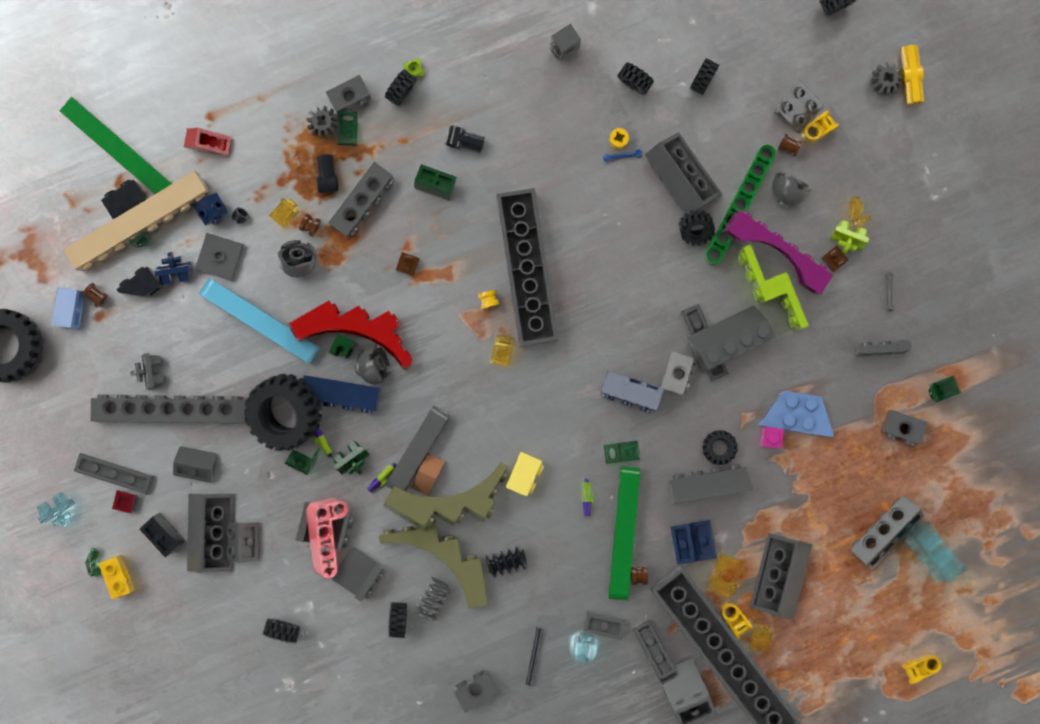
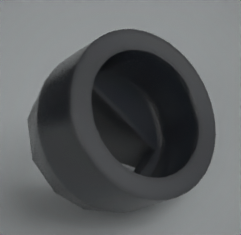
(240, 215)

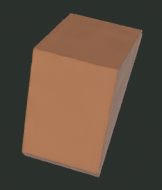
(427, 474)

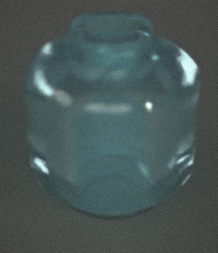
(584, 647)

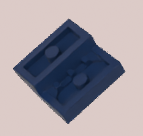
(693, 542)

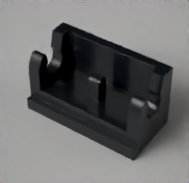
(162, 534)

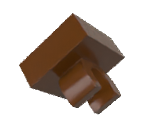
(835, 258)
(407, 264)

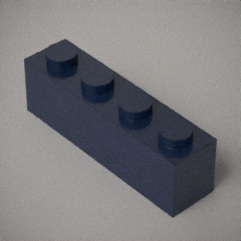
(345, 394)

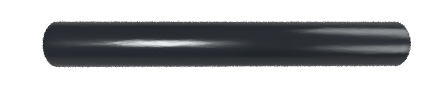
(534, 656)

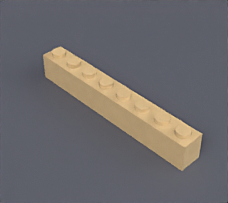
(136, 221)

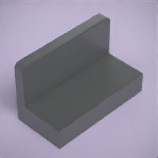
(194, 464)

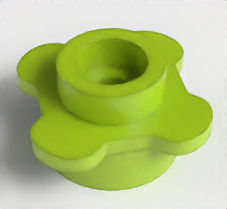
(414, 63)

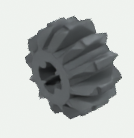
(884, 72)
(329, 118)

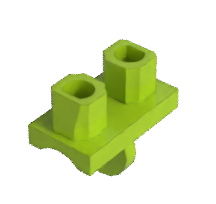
(849, 239)

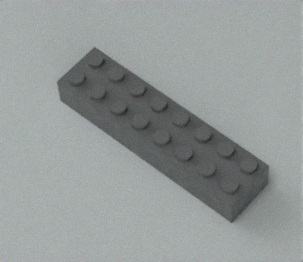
(527, 267)

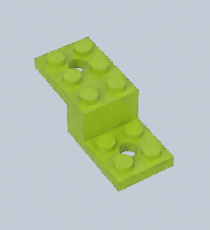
(772, 288)

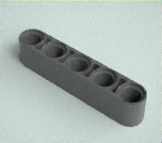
(418, 449)

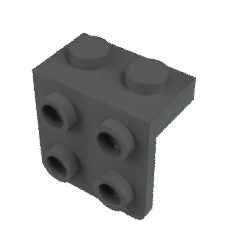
(358, 574)

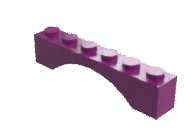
(809, 274)

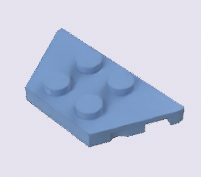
(799, 414)

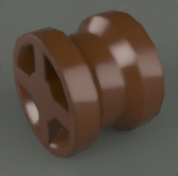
(309, 224)
(639, 575)

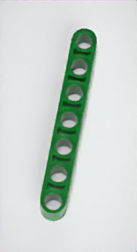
(745, 197)
(624, 533)

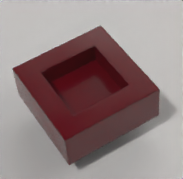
(124, 501)

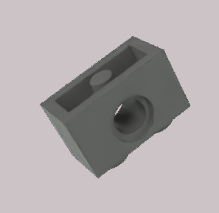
(565, 42)
(354, 86)
(915, 427)
(467, 699)

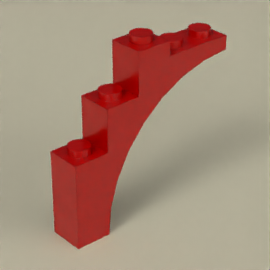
(355, 322)

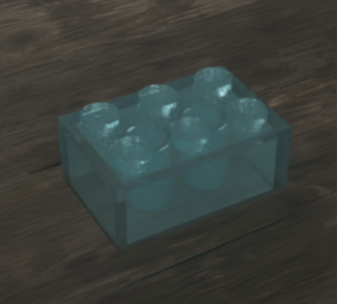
(934, 552)

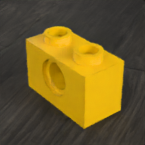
(116, 577)

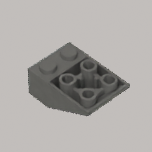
(688, 694)

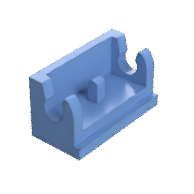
(68, 308)

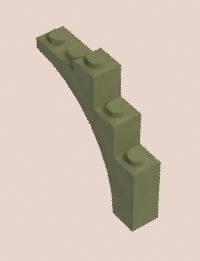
(420, 509)
(448, 551)

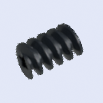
(506, 561)

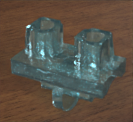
(47, 513)

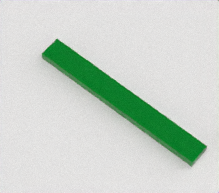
(114, 146)

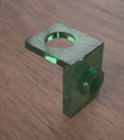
(347, 129)
(140, 240)
(623, 452)
(302, 462)

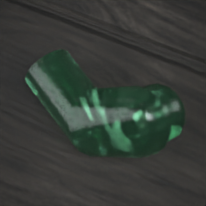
(90, 564)

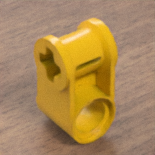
(821, 125)
(737, 621)
(920, 668)

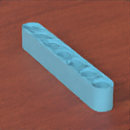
(258, 320)

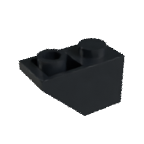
(142, 284)

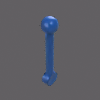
(637, 153)

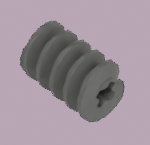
(433, 600)

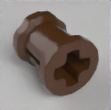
(790, 145)
(89, 292)

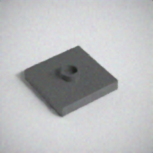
(219, 256)

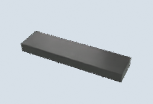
(696, 322)
(113, 473)

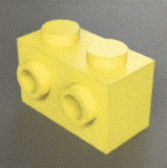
(524, 474)

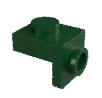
(944, 389)

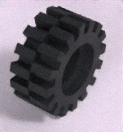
(833, 6)
(704, 76)
(635, 78)
(400, 87)
(700, 235)
(731, 447)
(397, 620)
(281, 630)

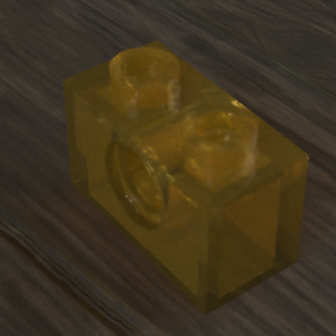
(716, 583)

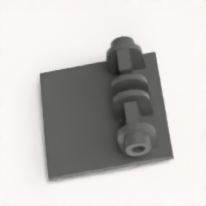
(799, 106)

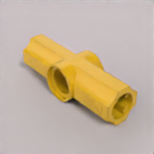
(912, 74)

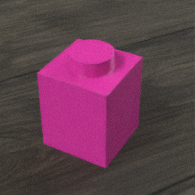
(771, 437)

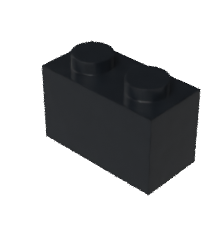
(124, 198)

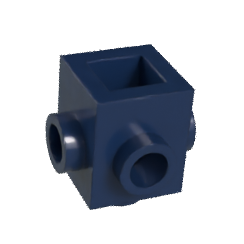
(211, 209)

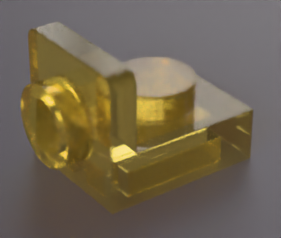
(855, 211)
(284, 212)
(502, 349)
(761, 638)

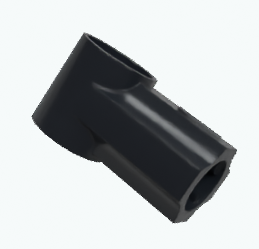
(460, 138)
(327, 180)

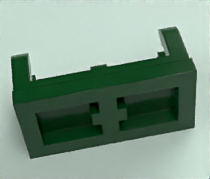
(435, 182)
(344, 345)

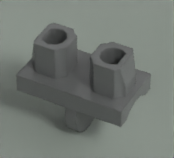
(150, 379)

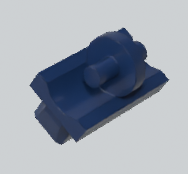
(165, 271)

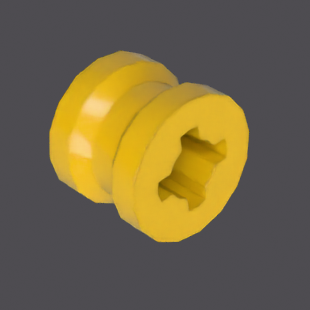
(619, 142)
(488, 299)

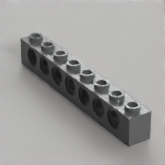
(100, 410)

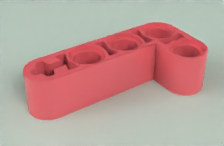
(324, 563)

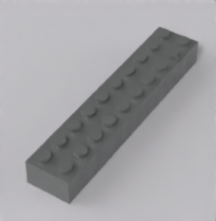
(721, 650)

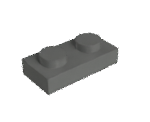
(604, 625)

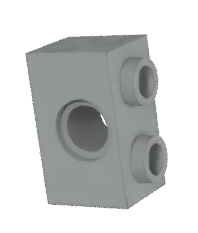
(682, 362)

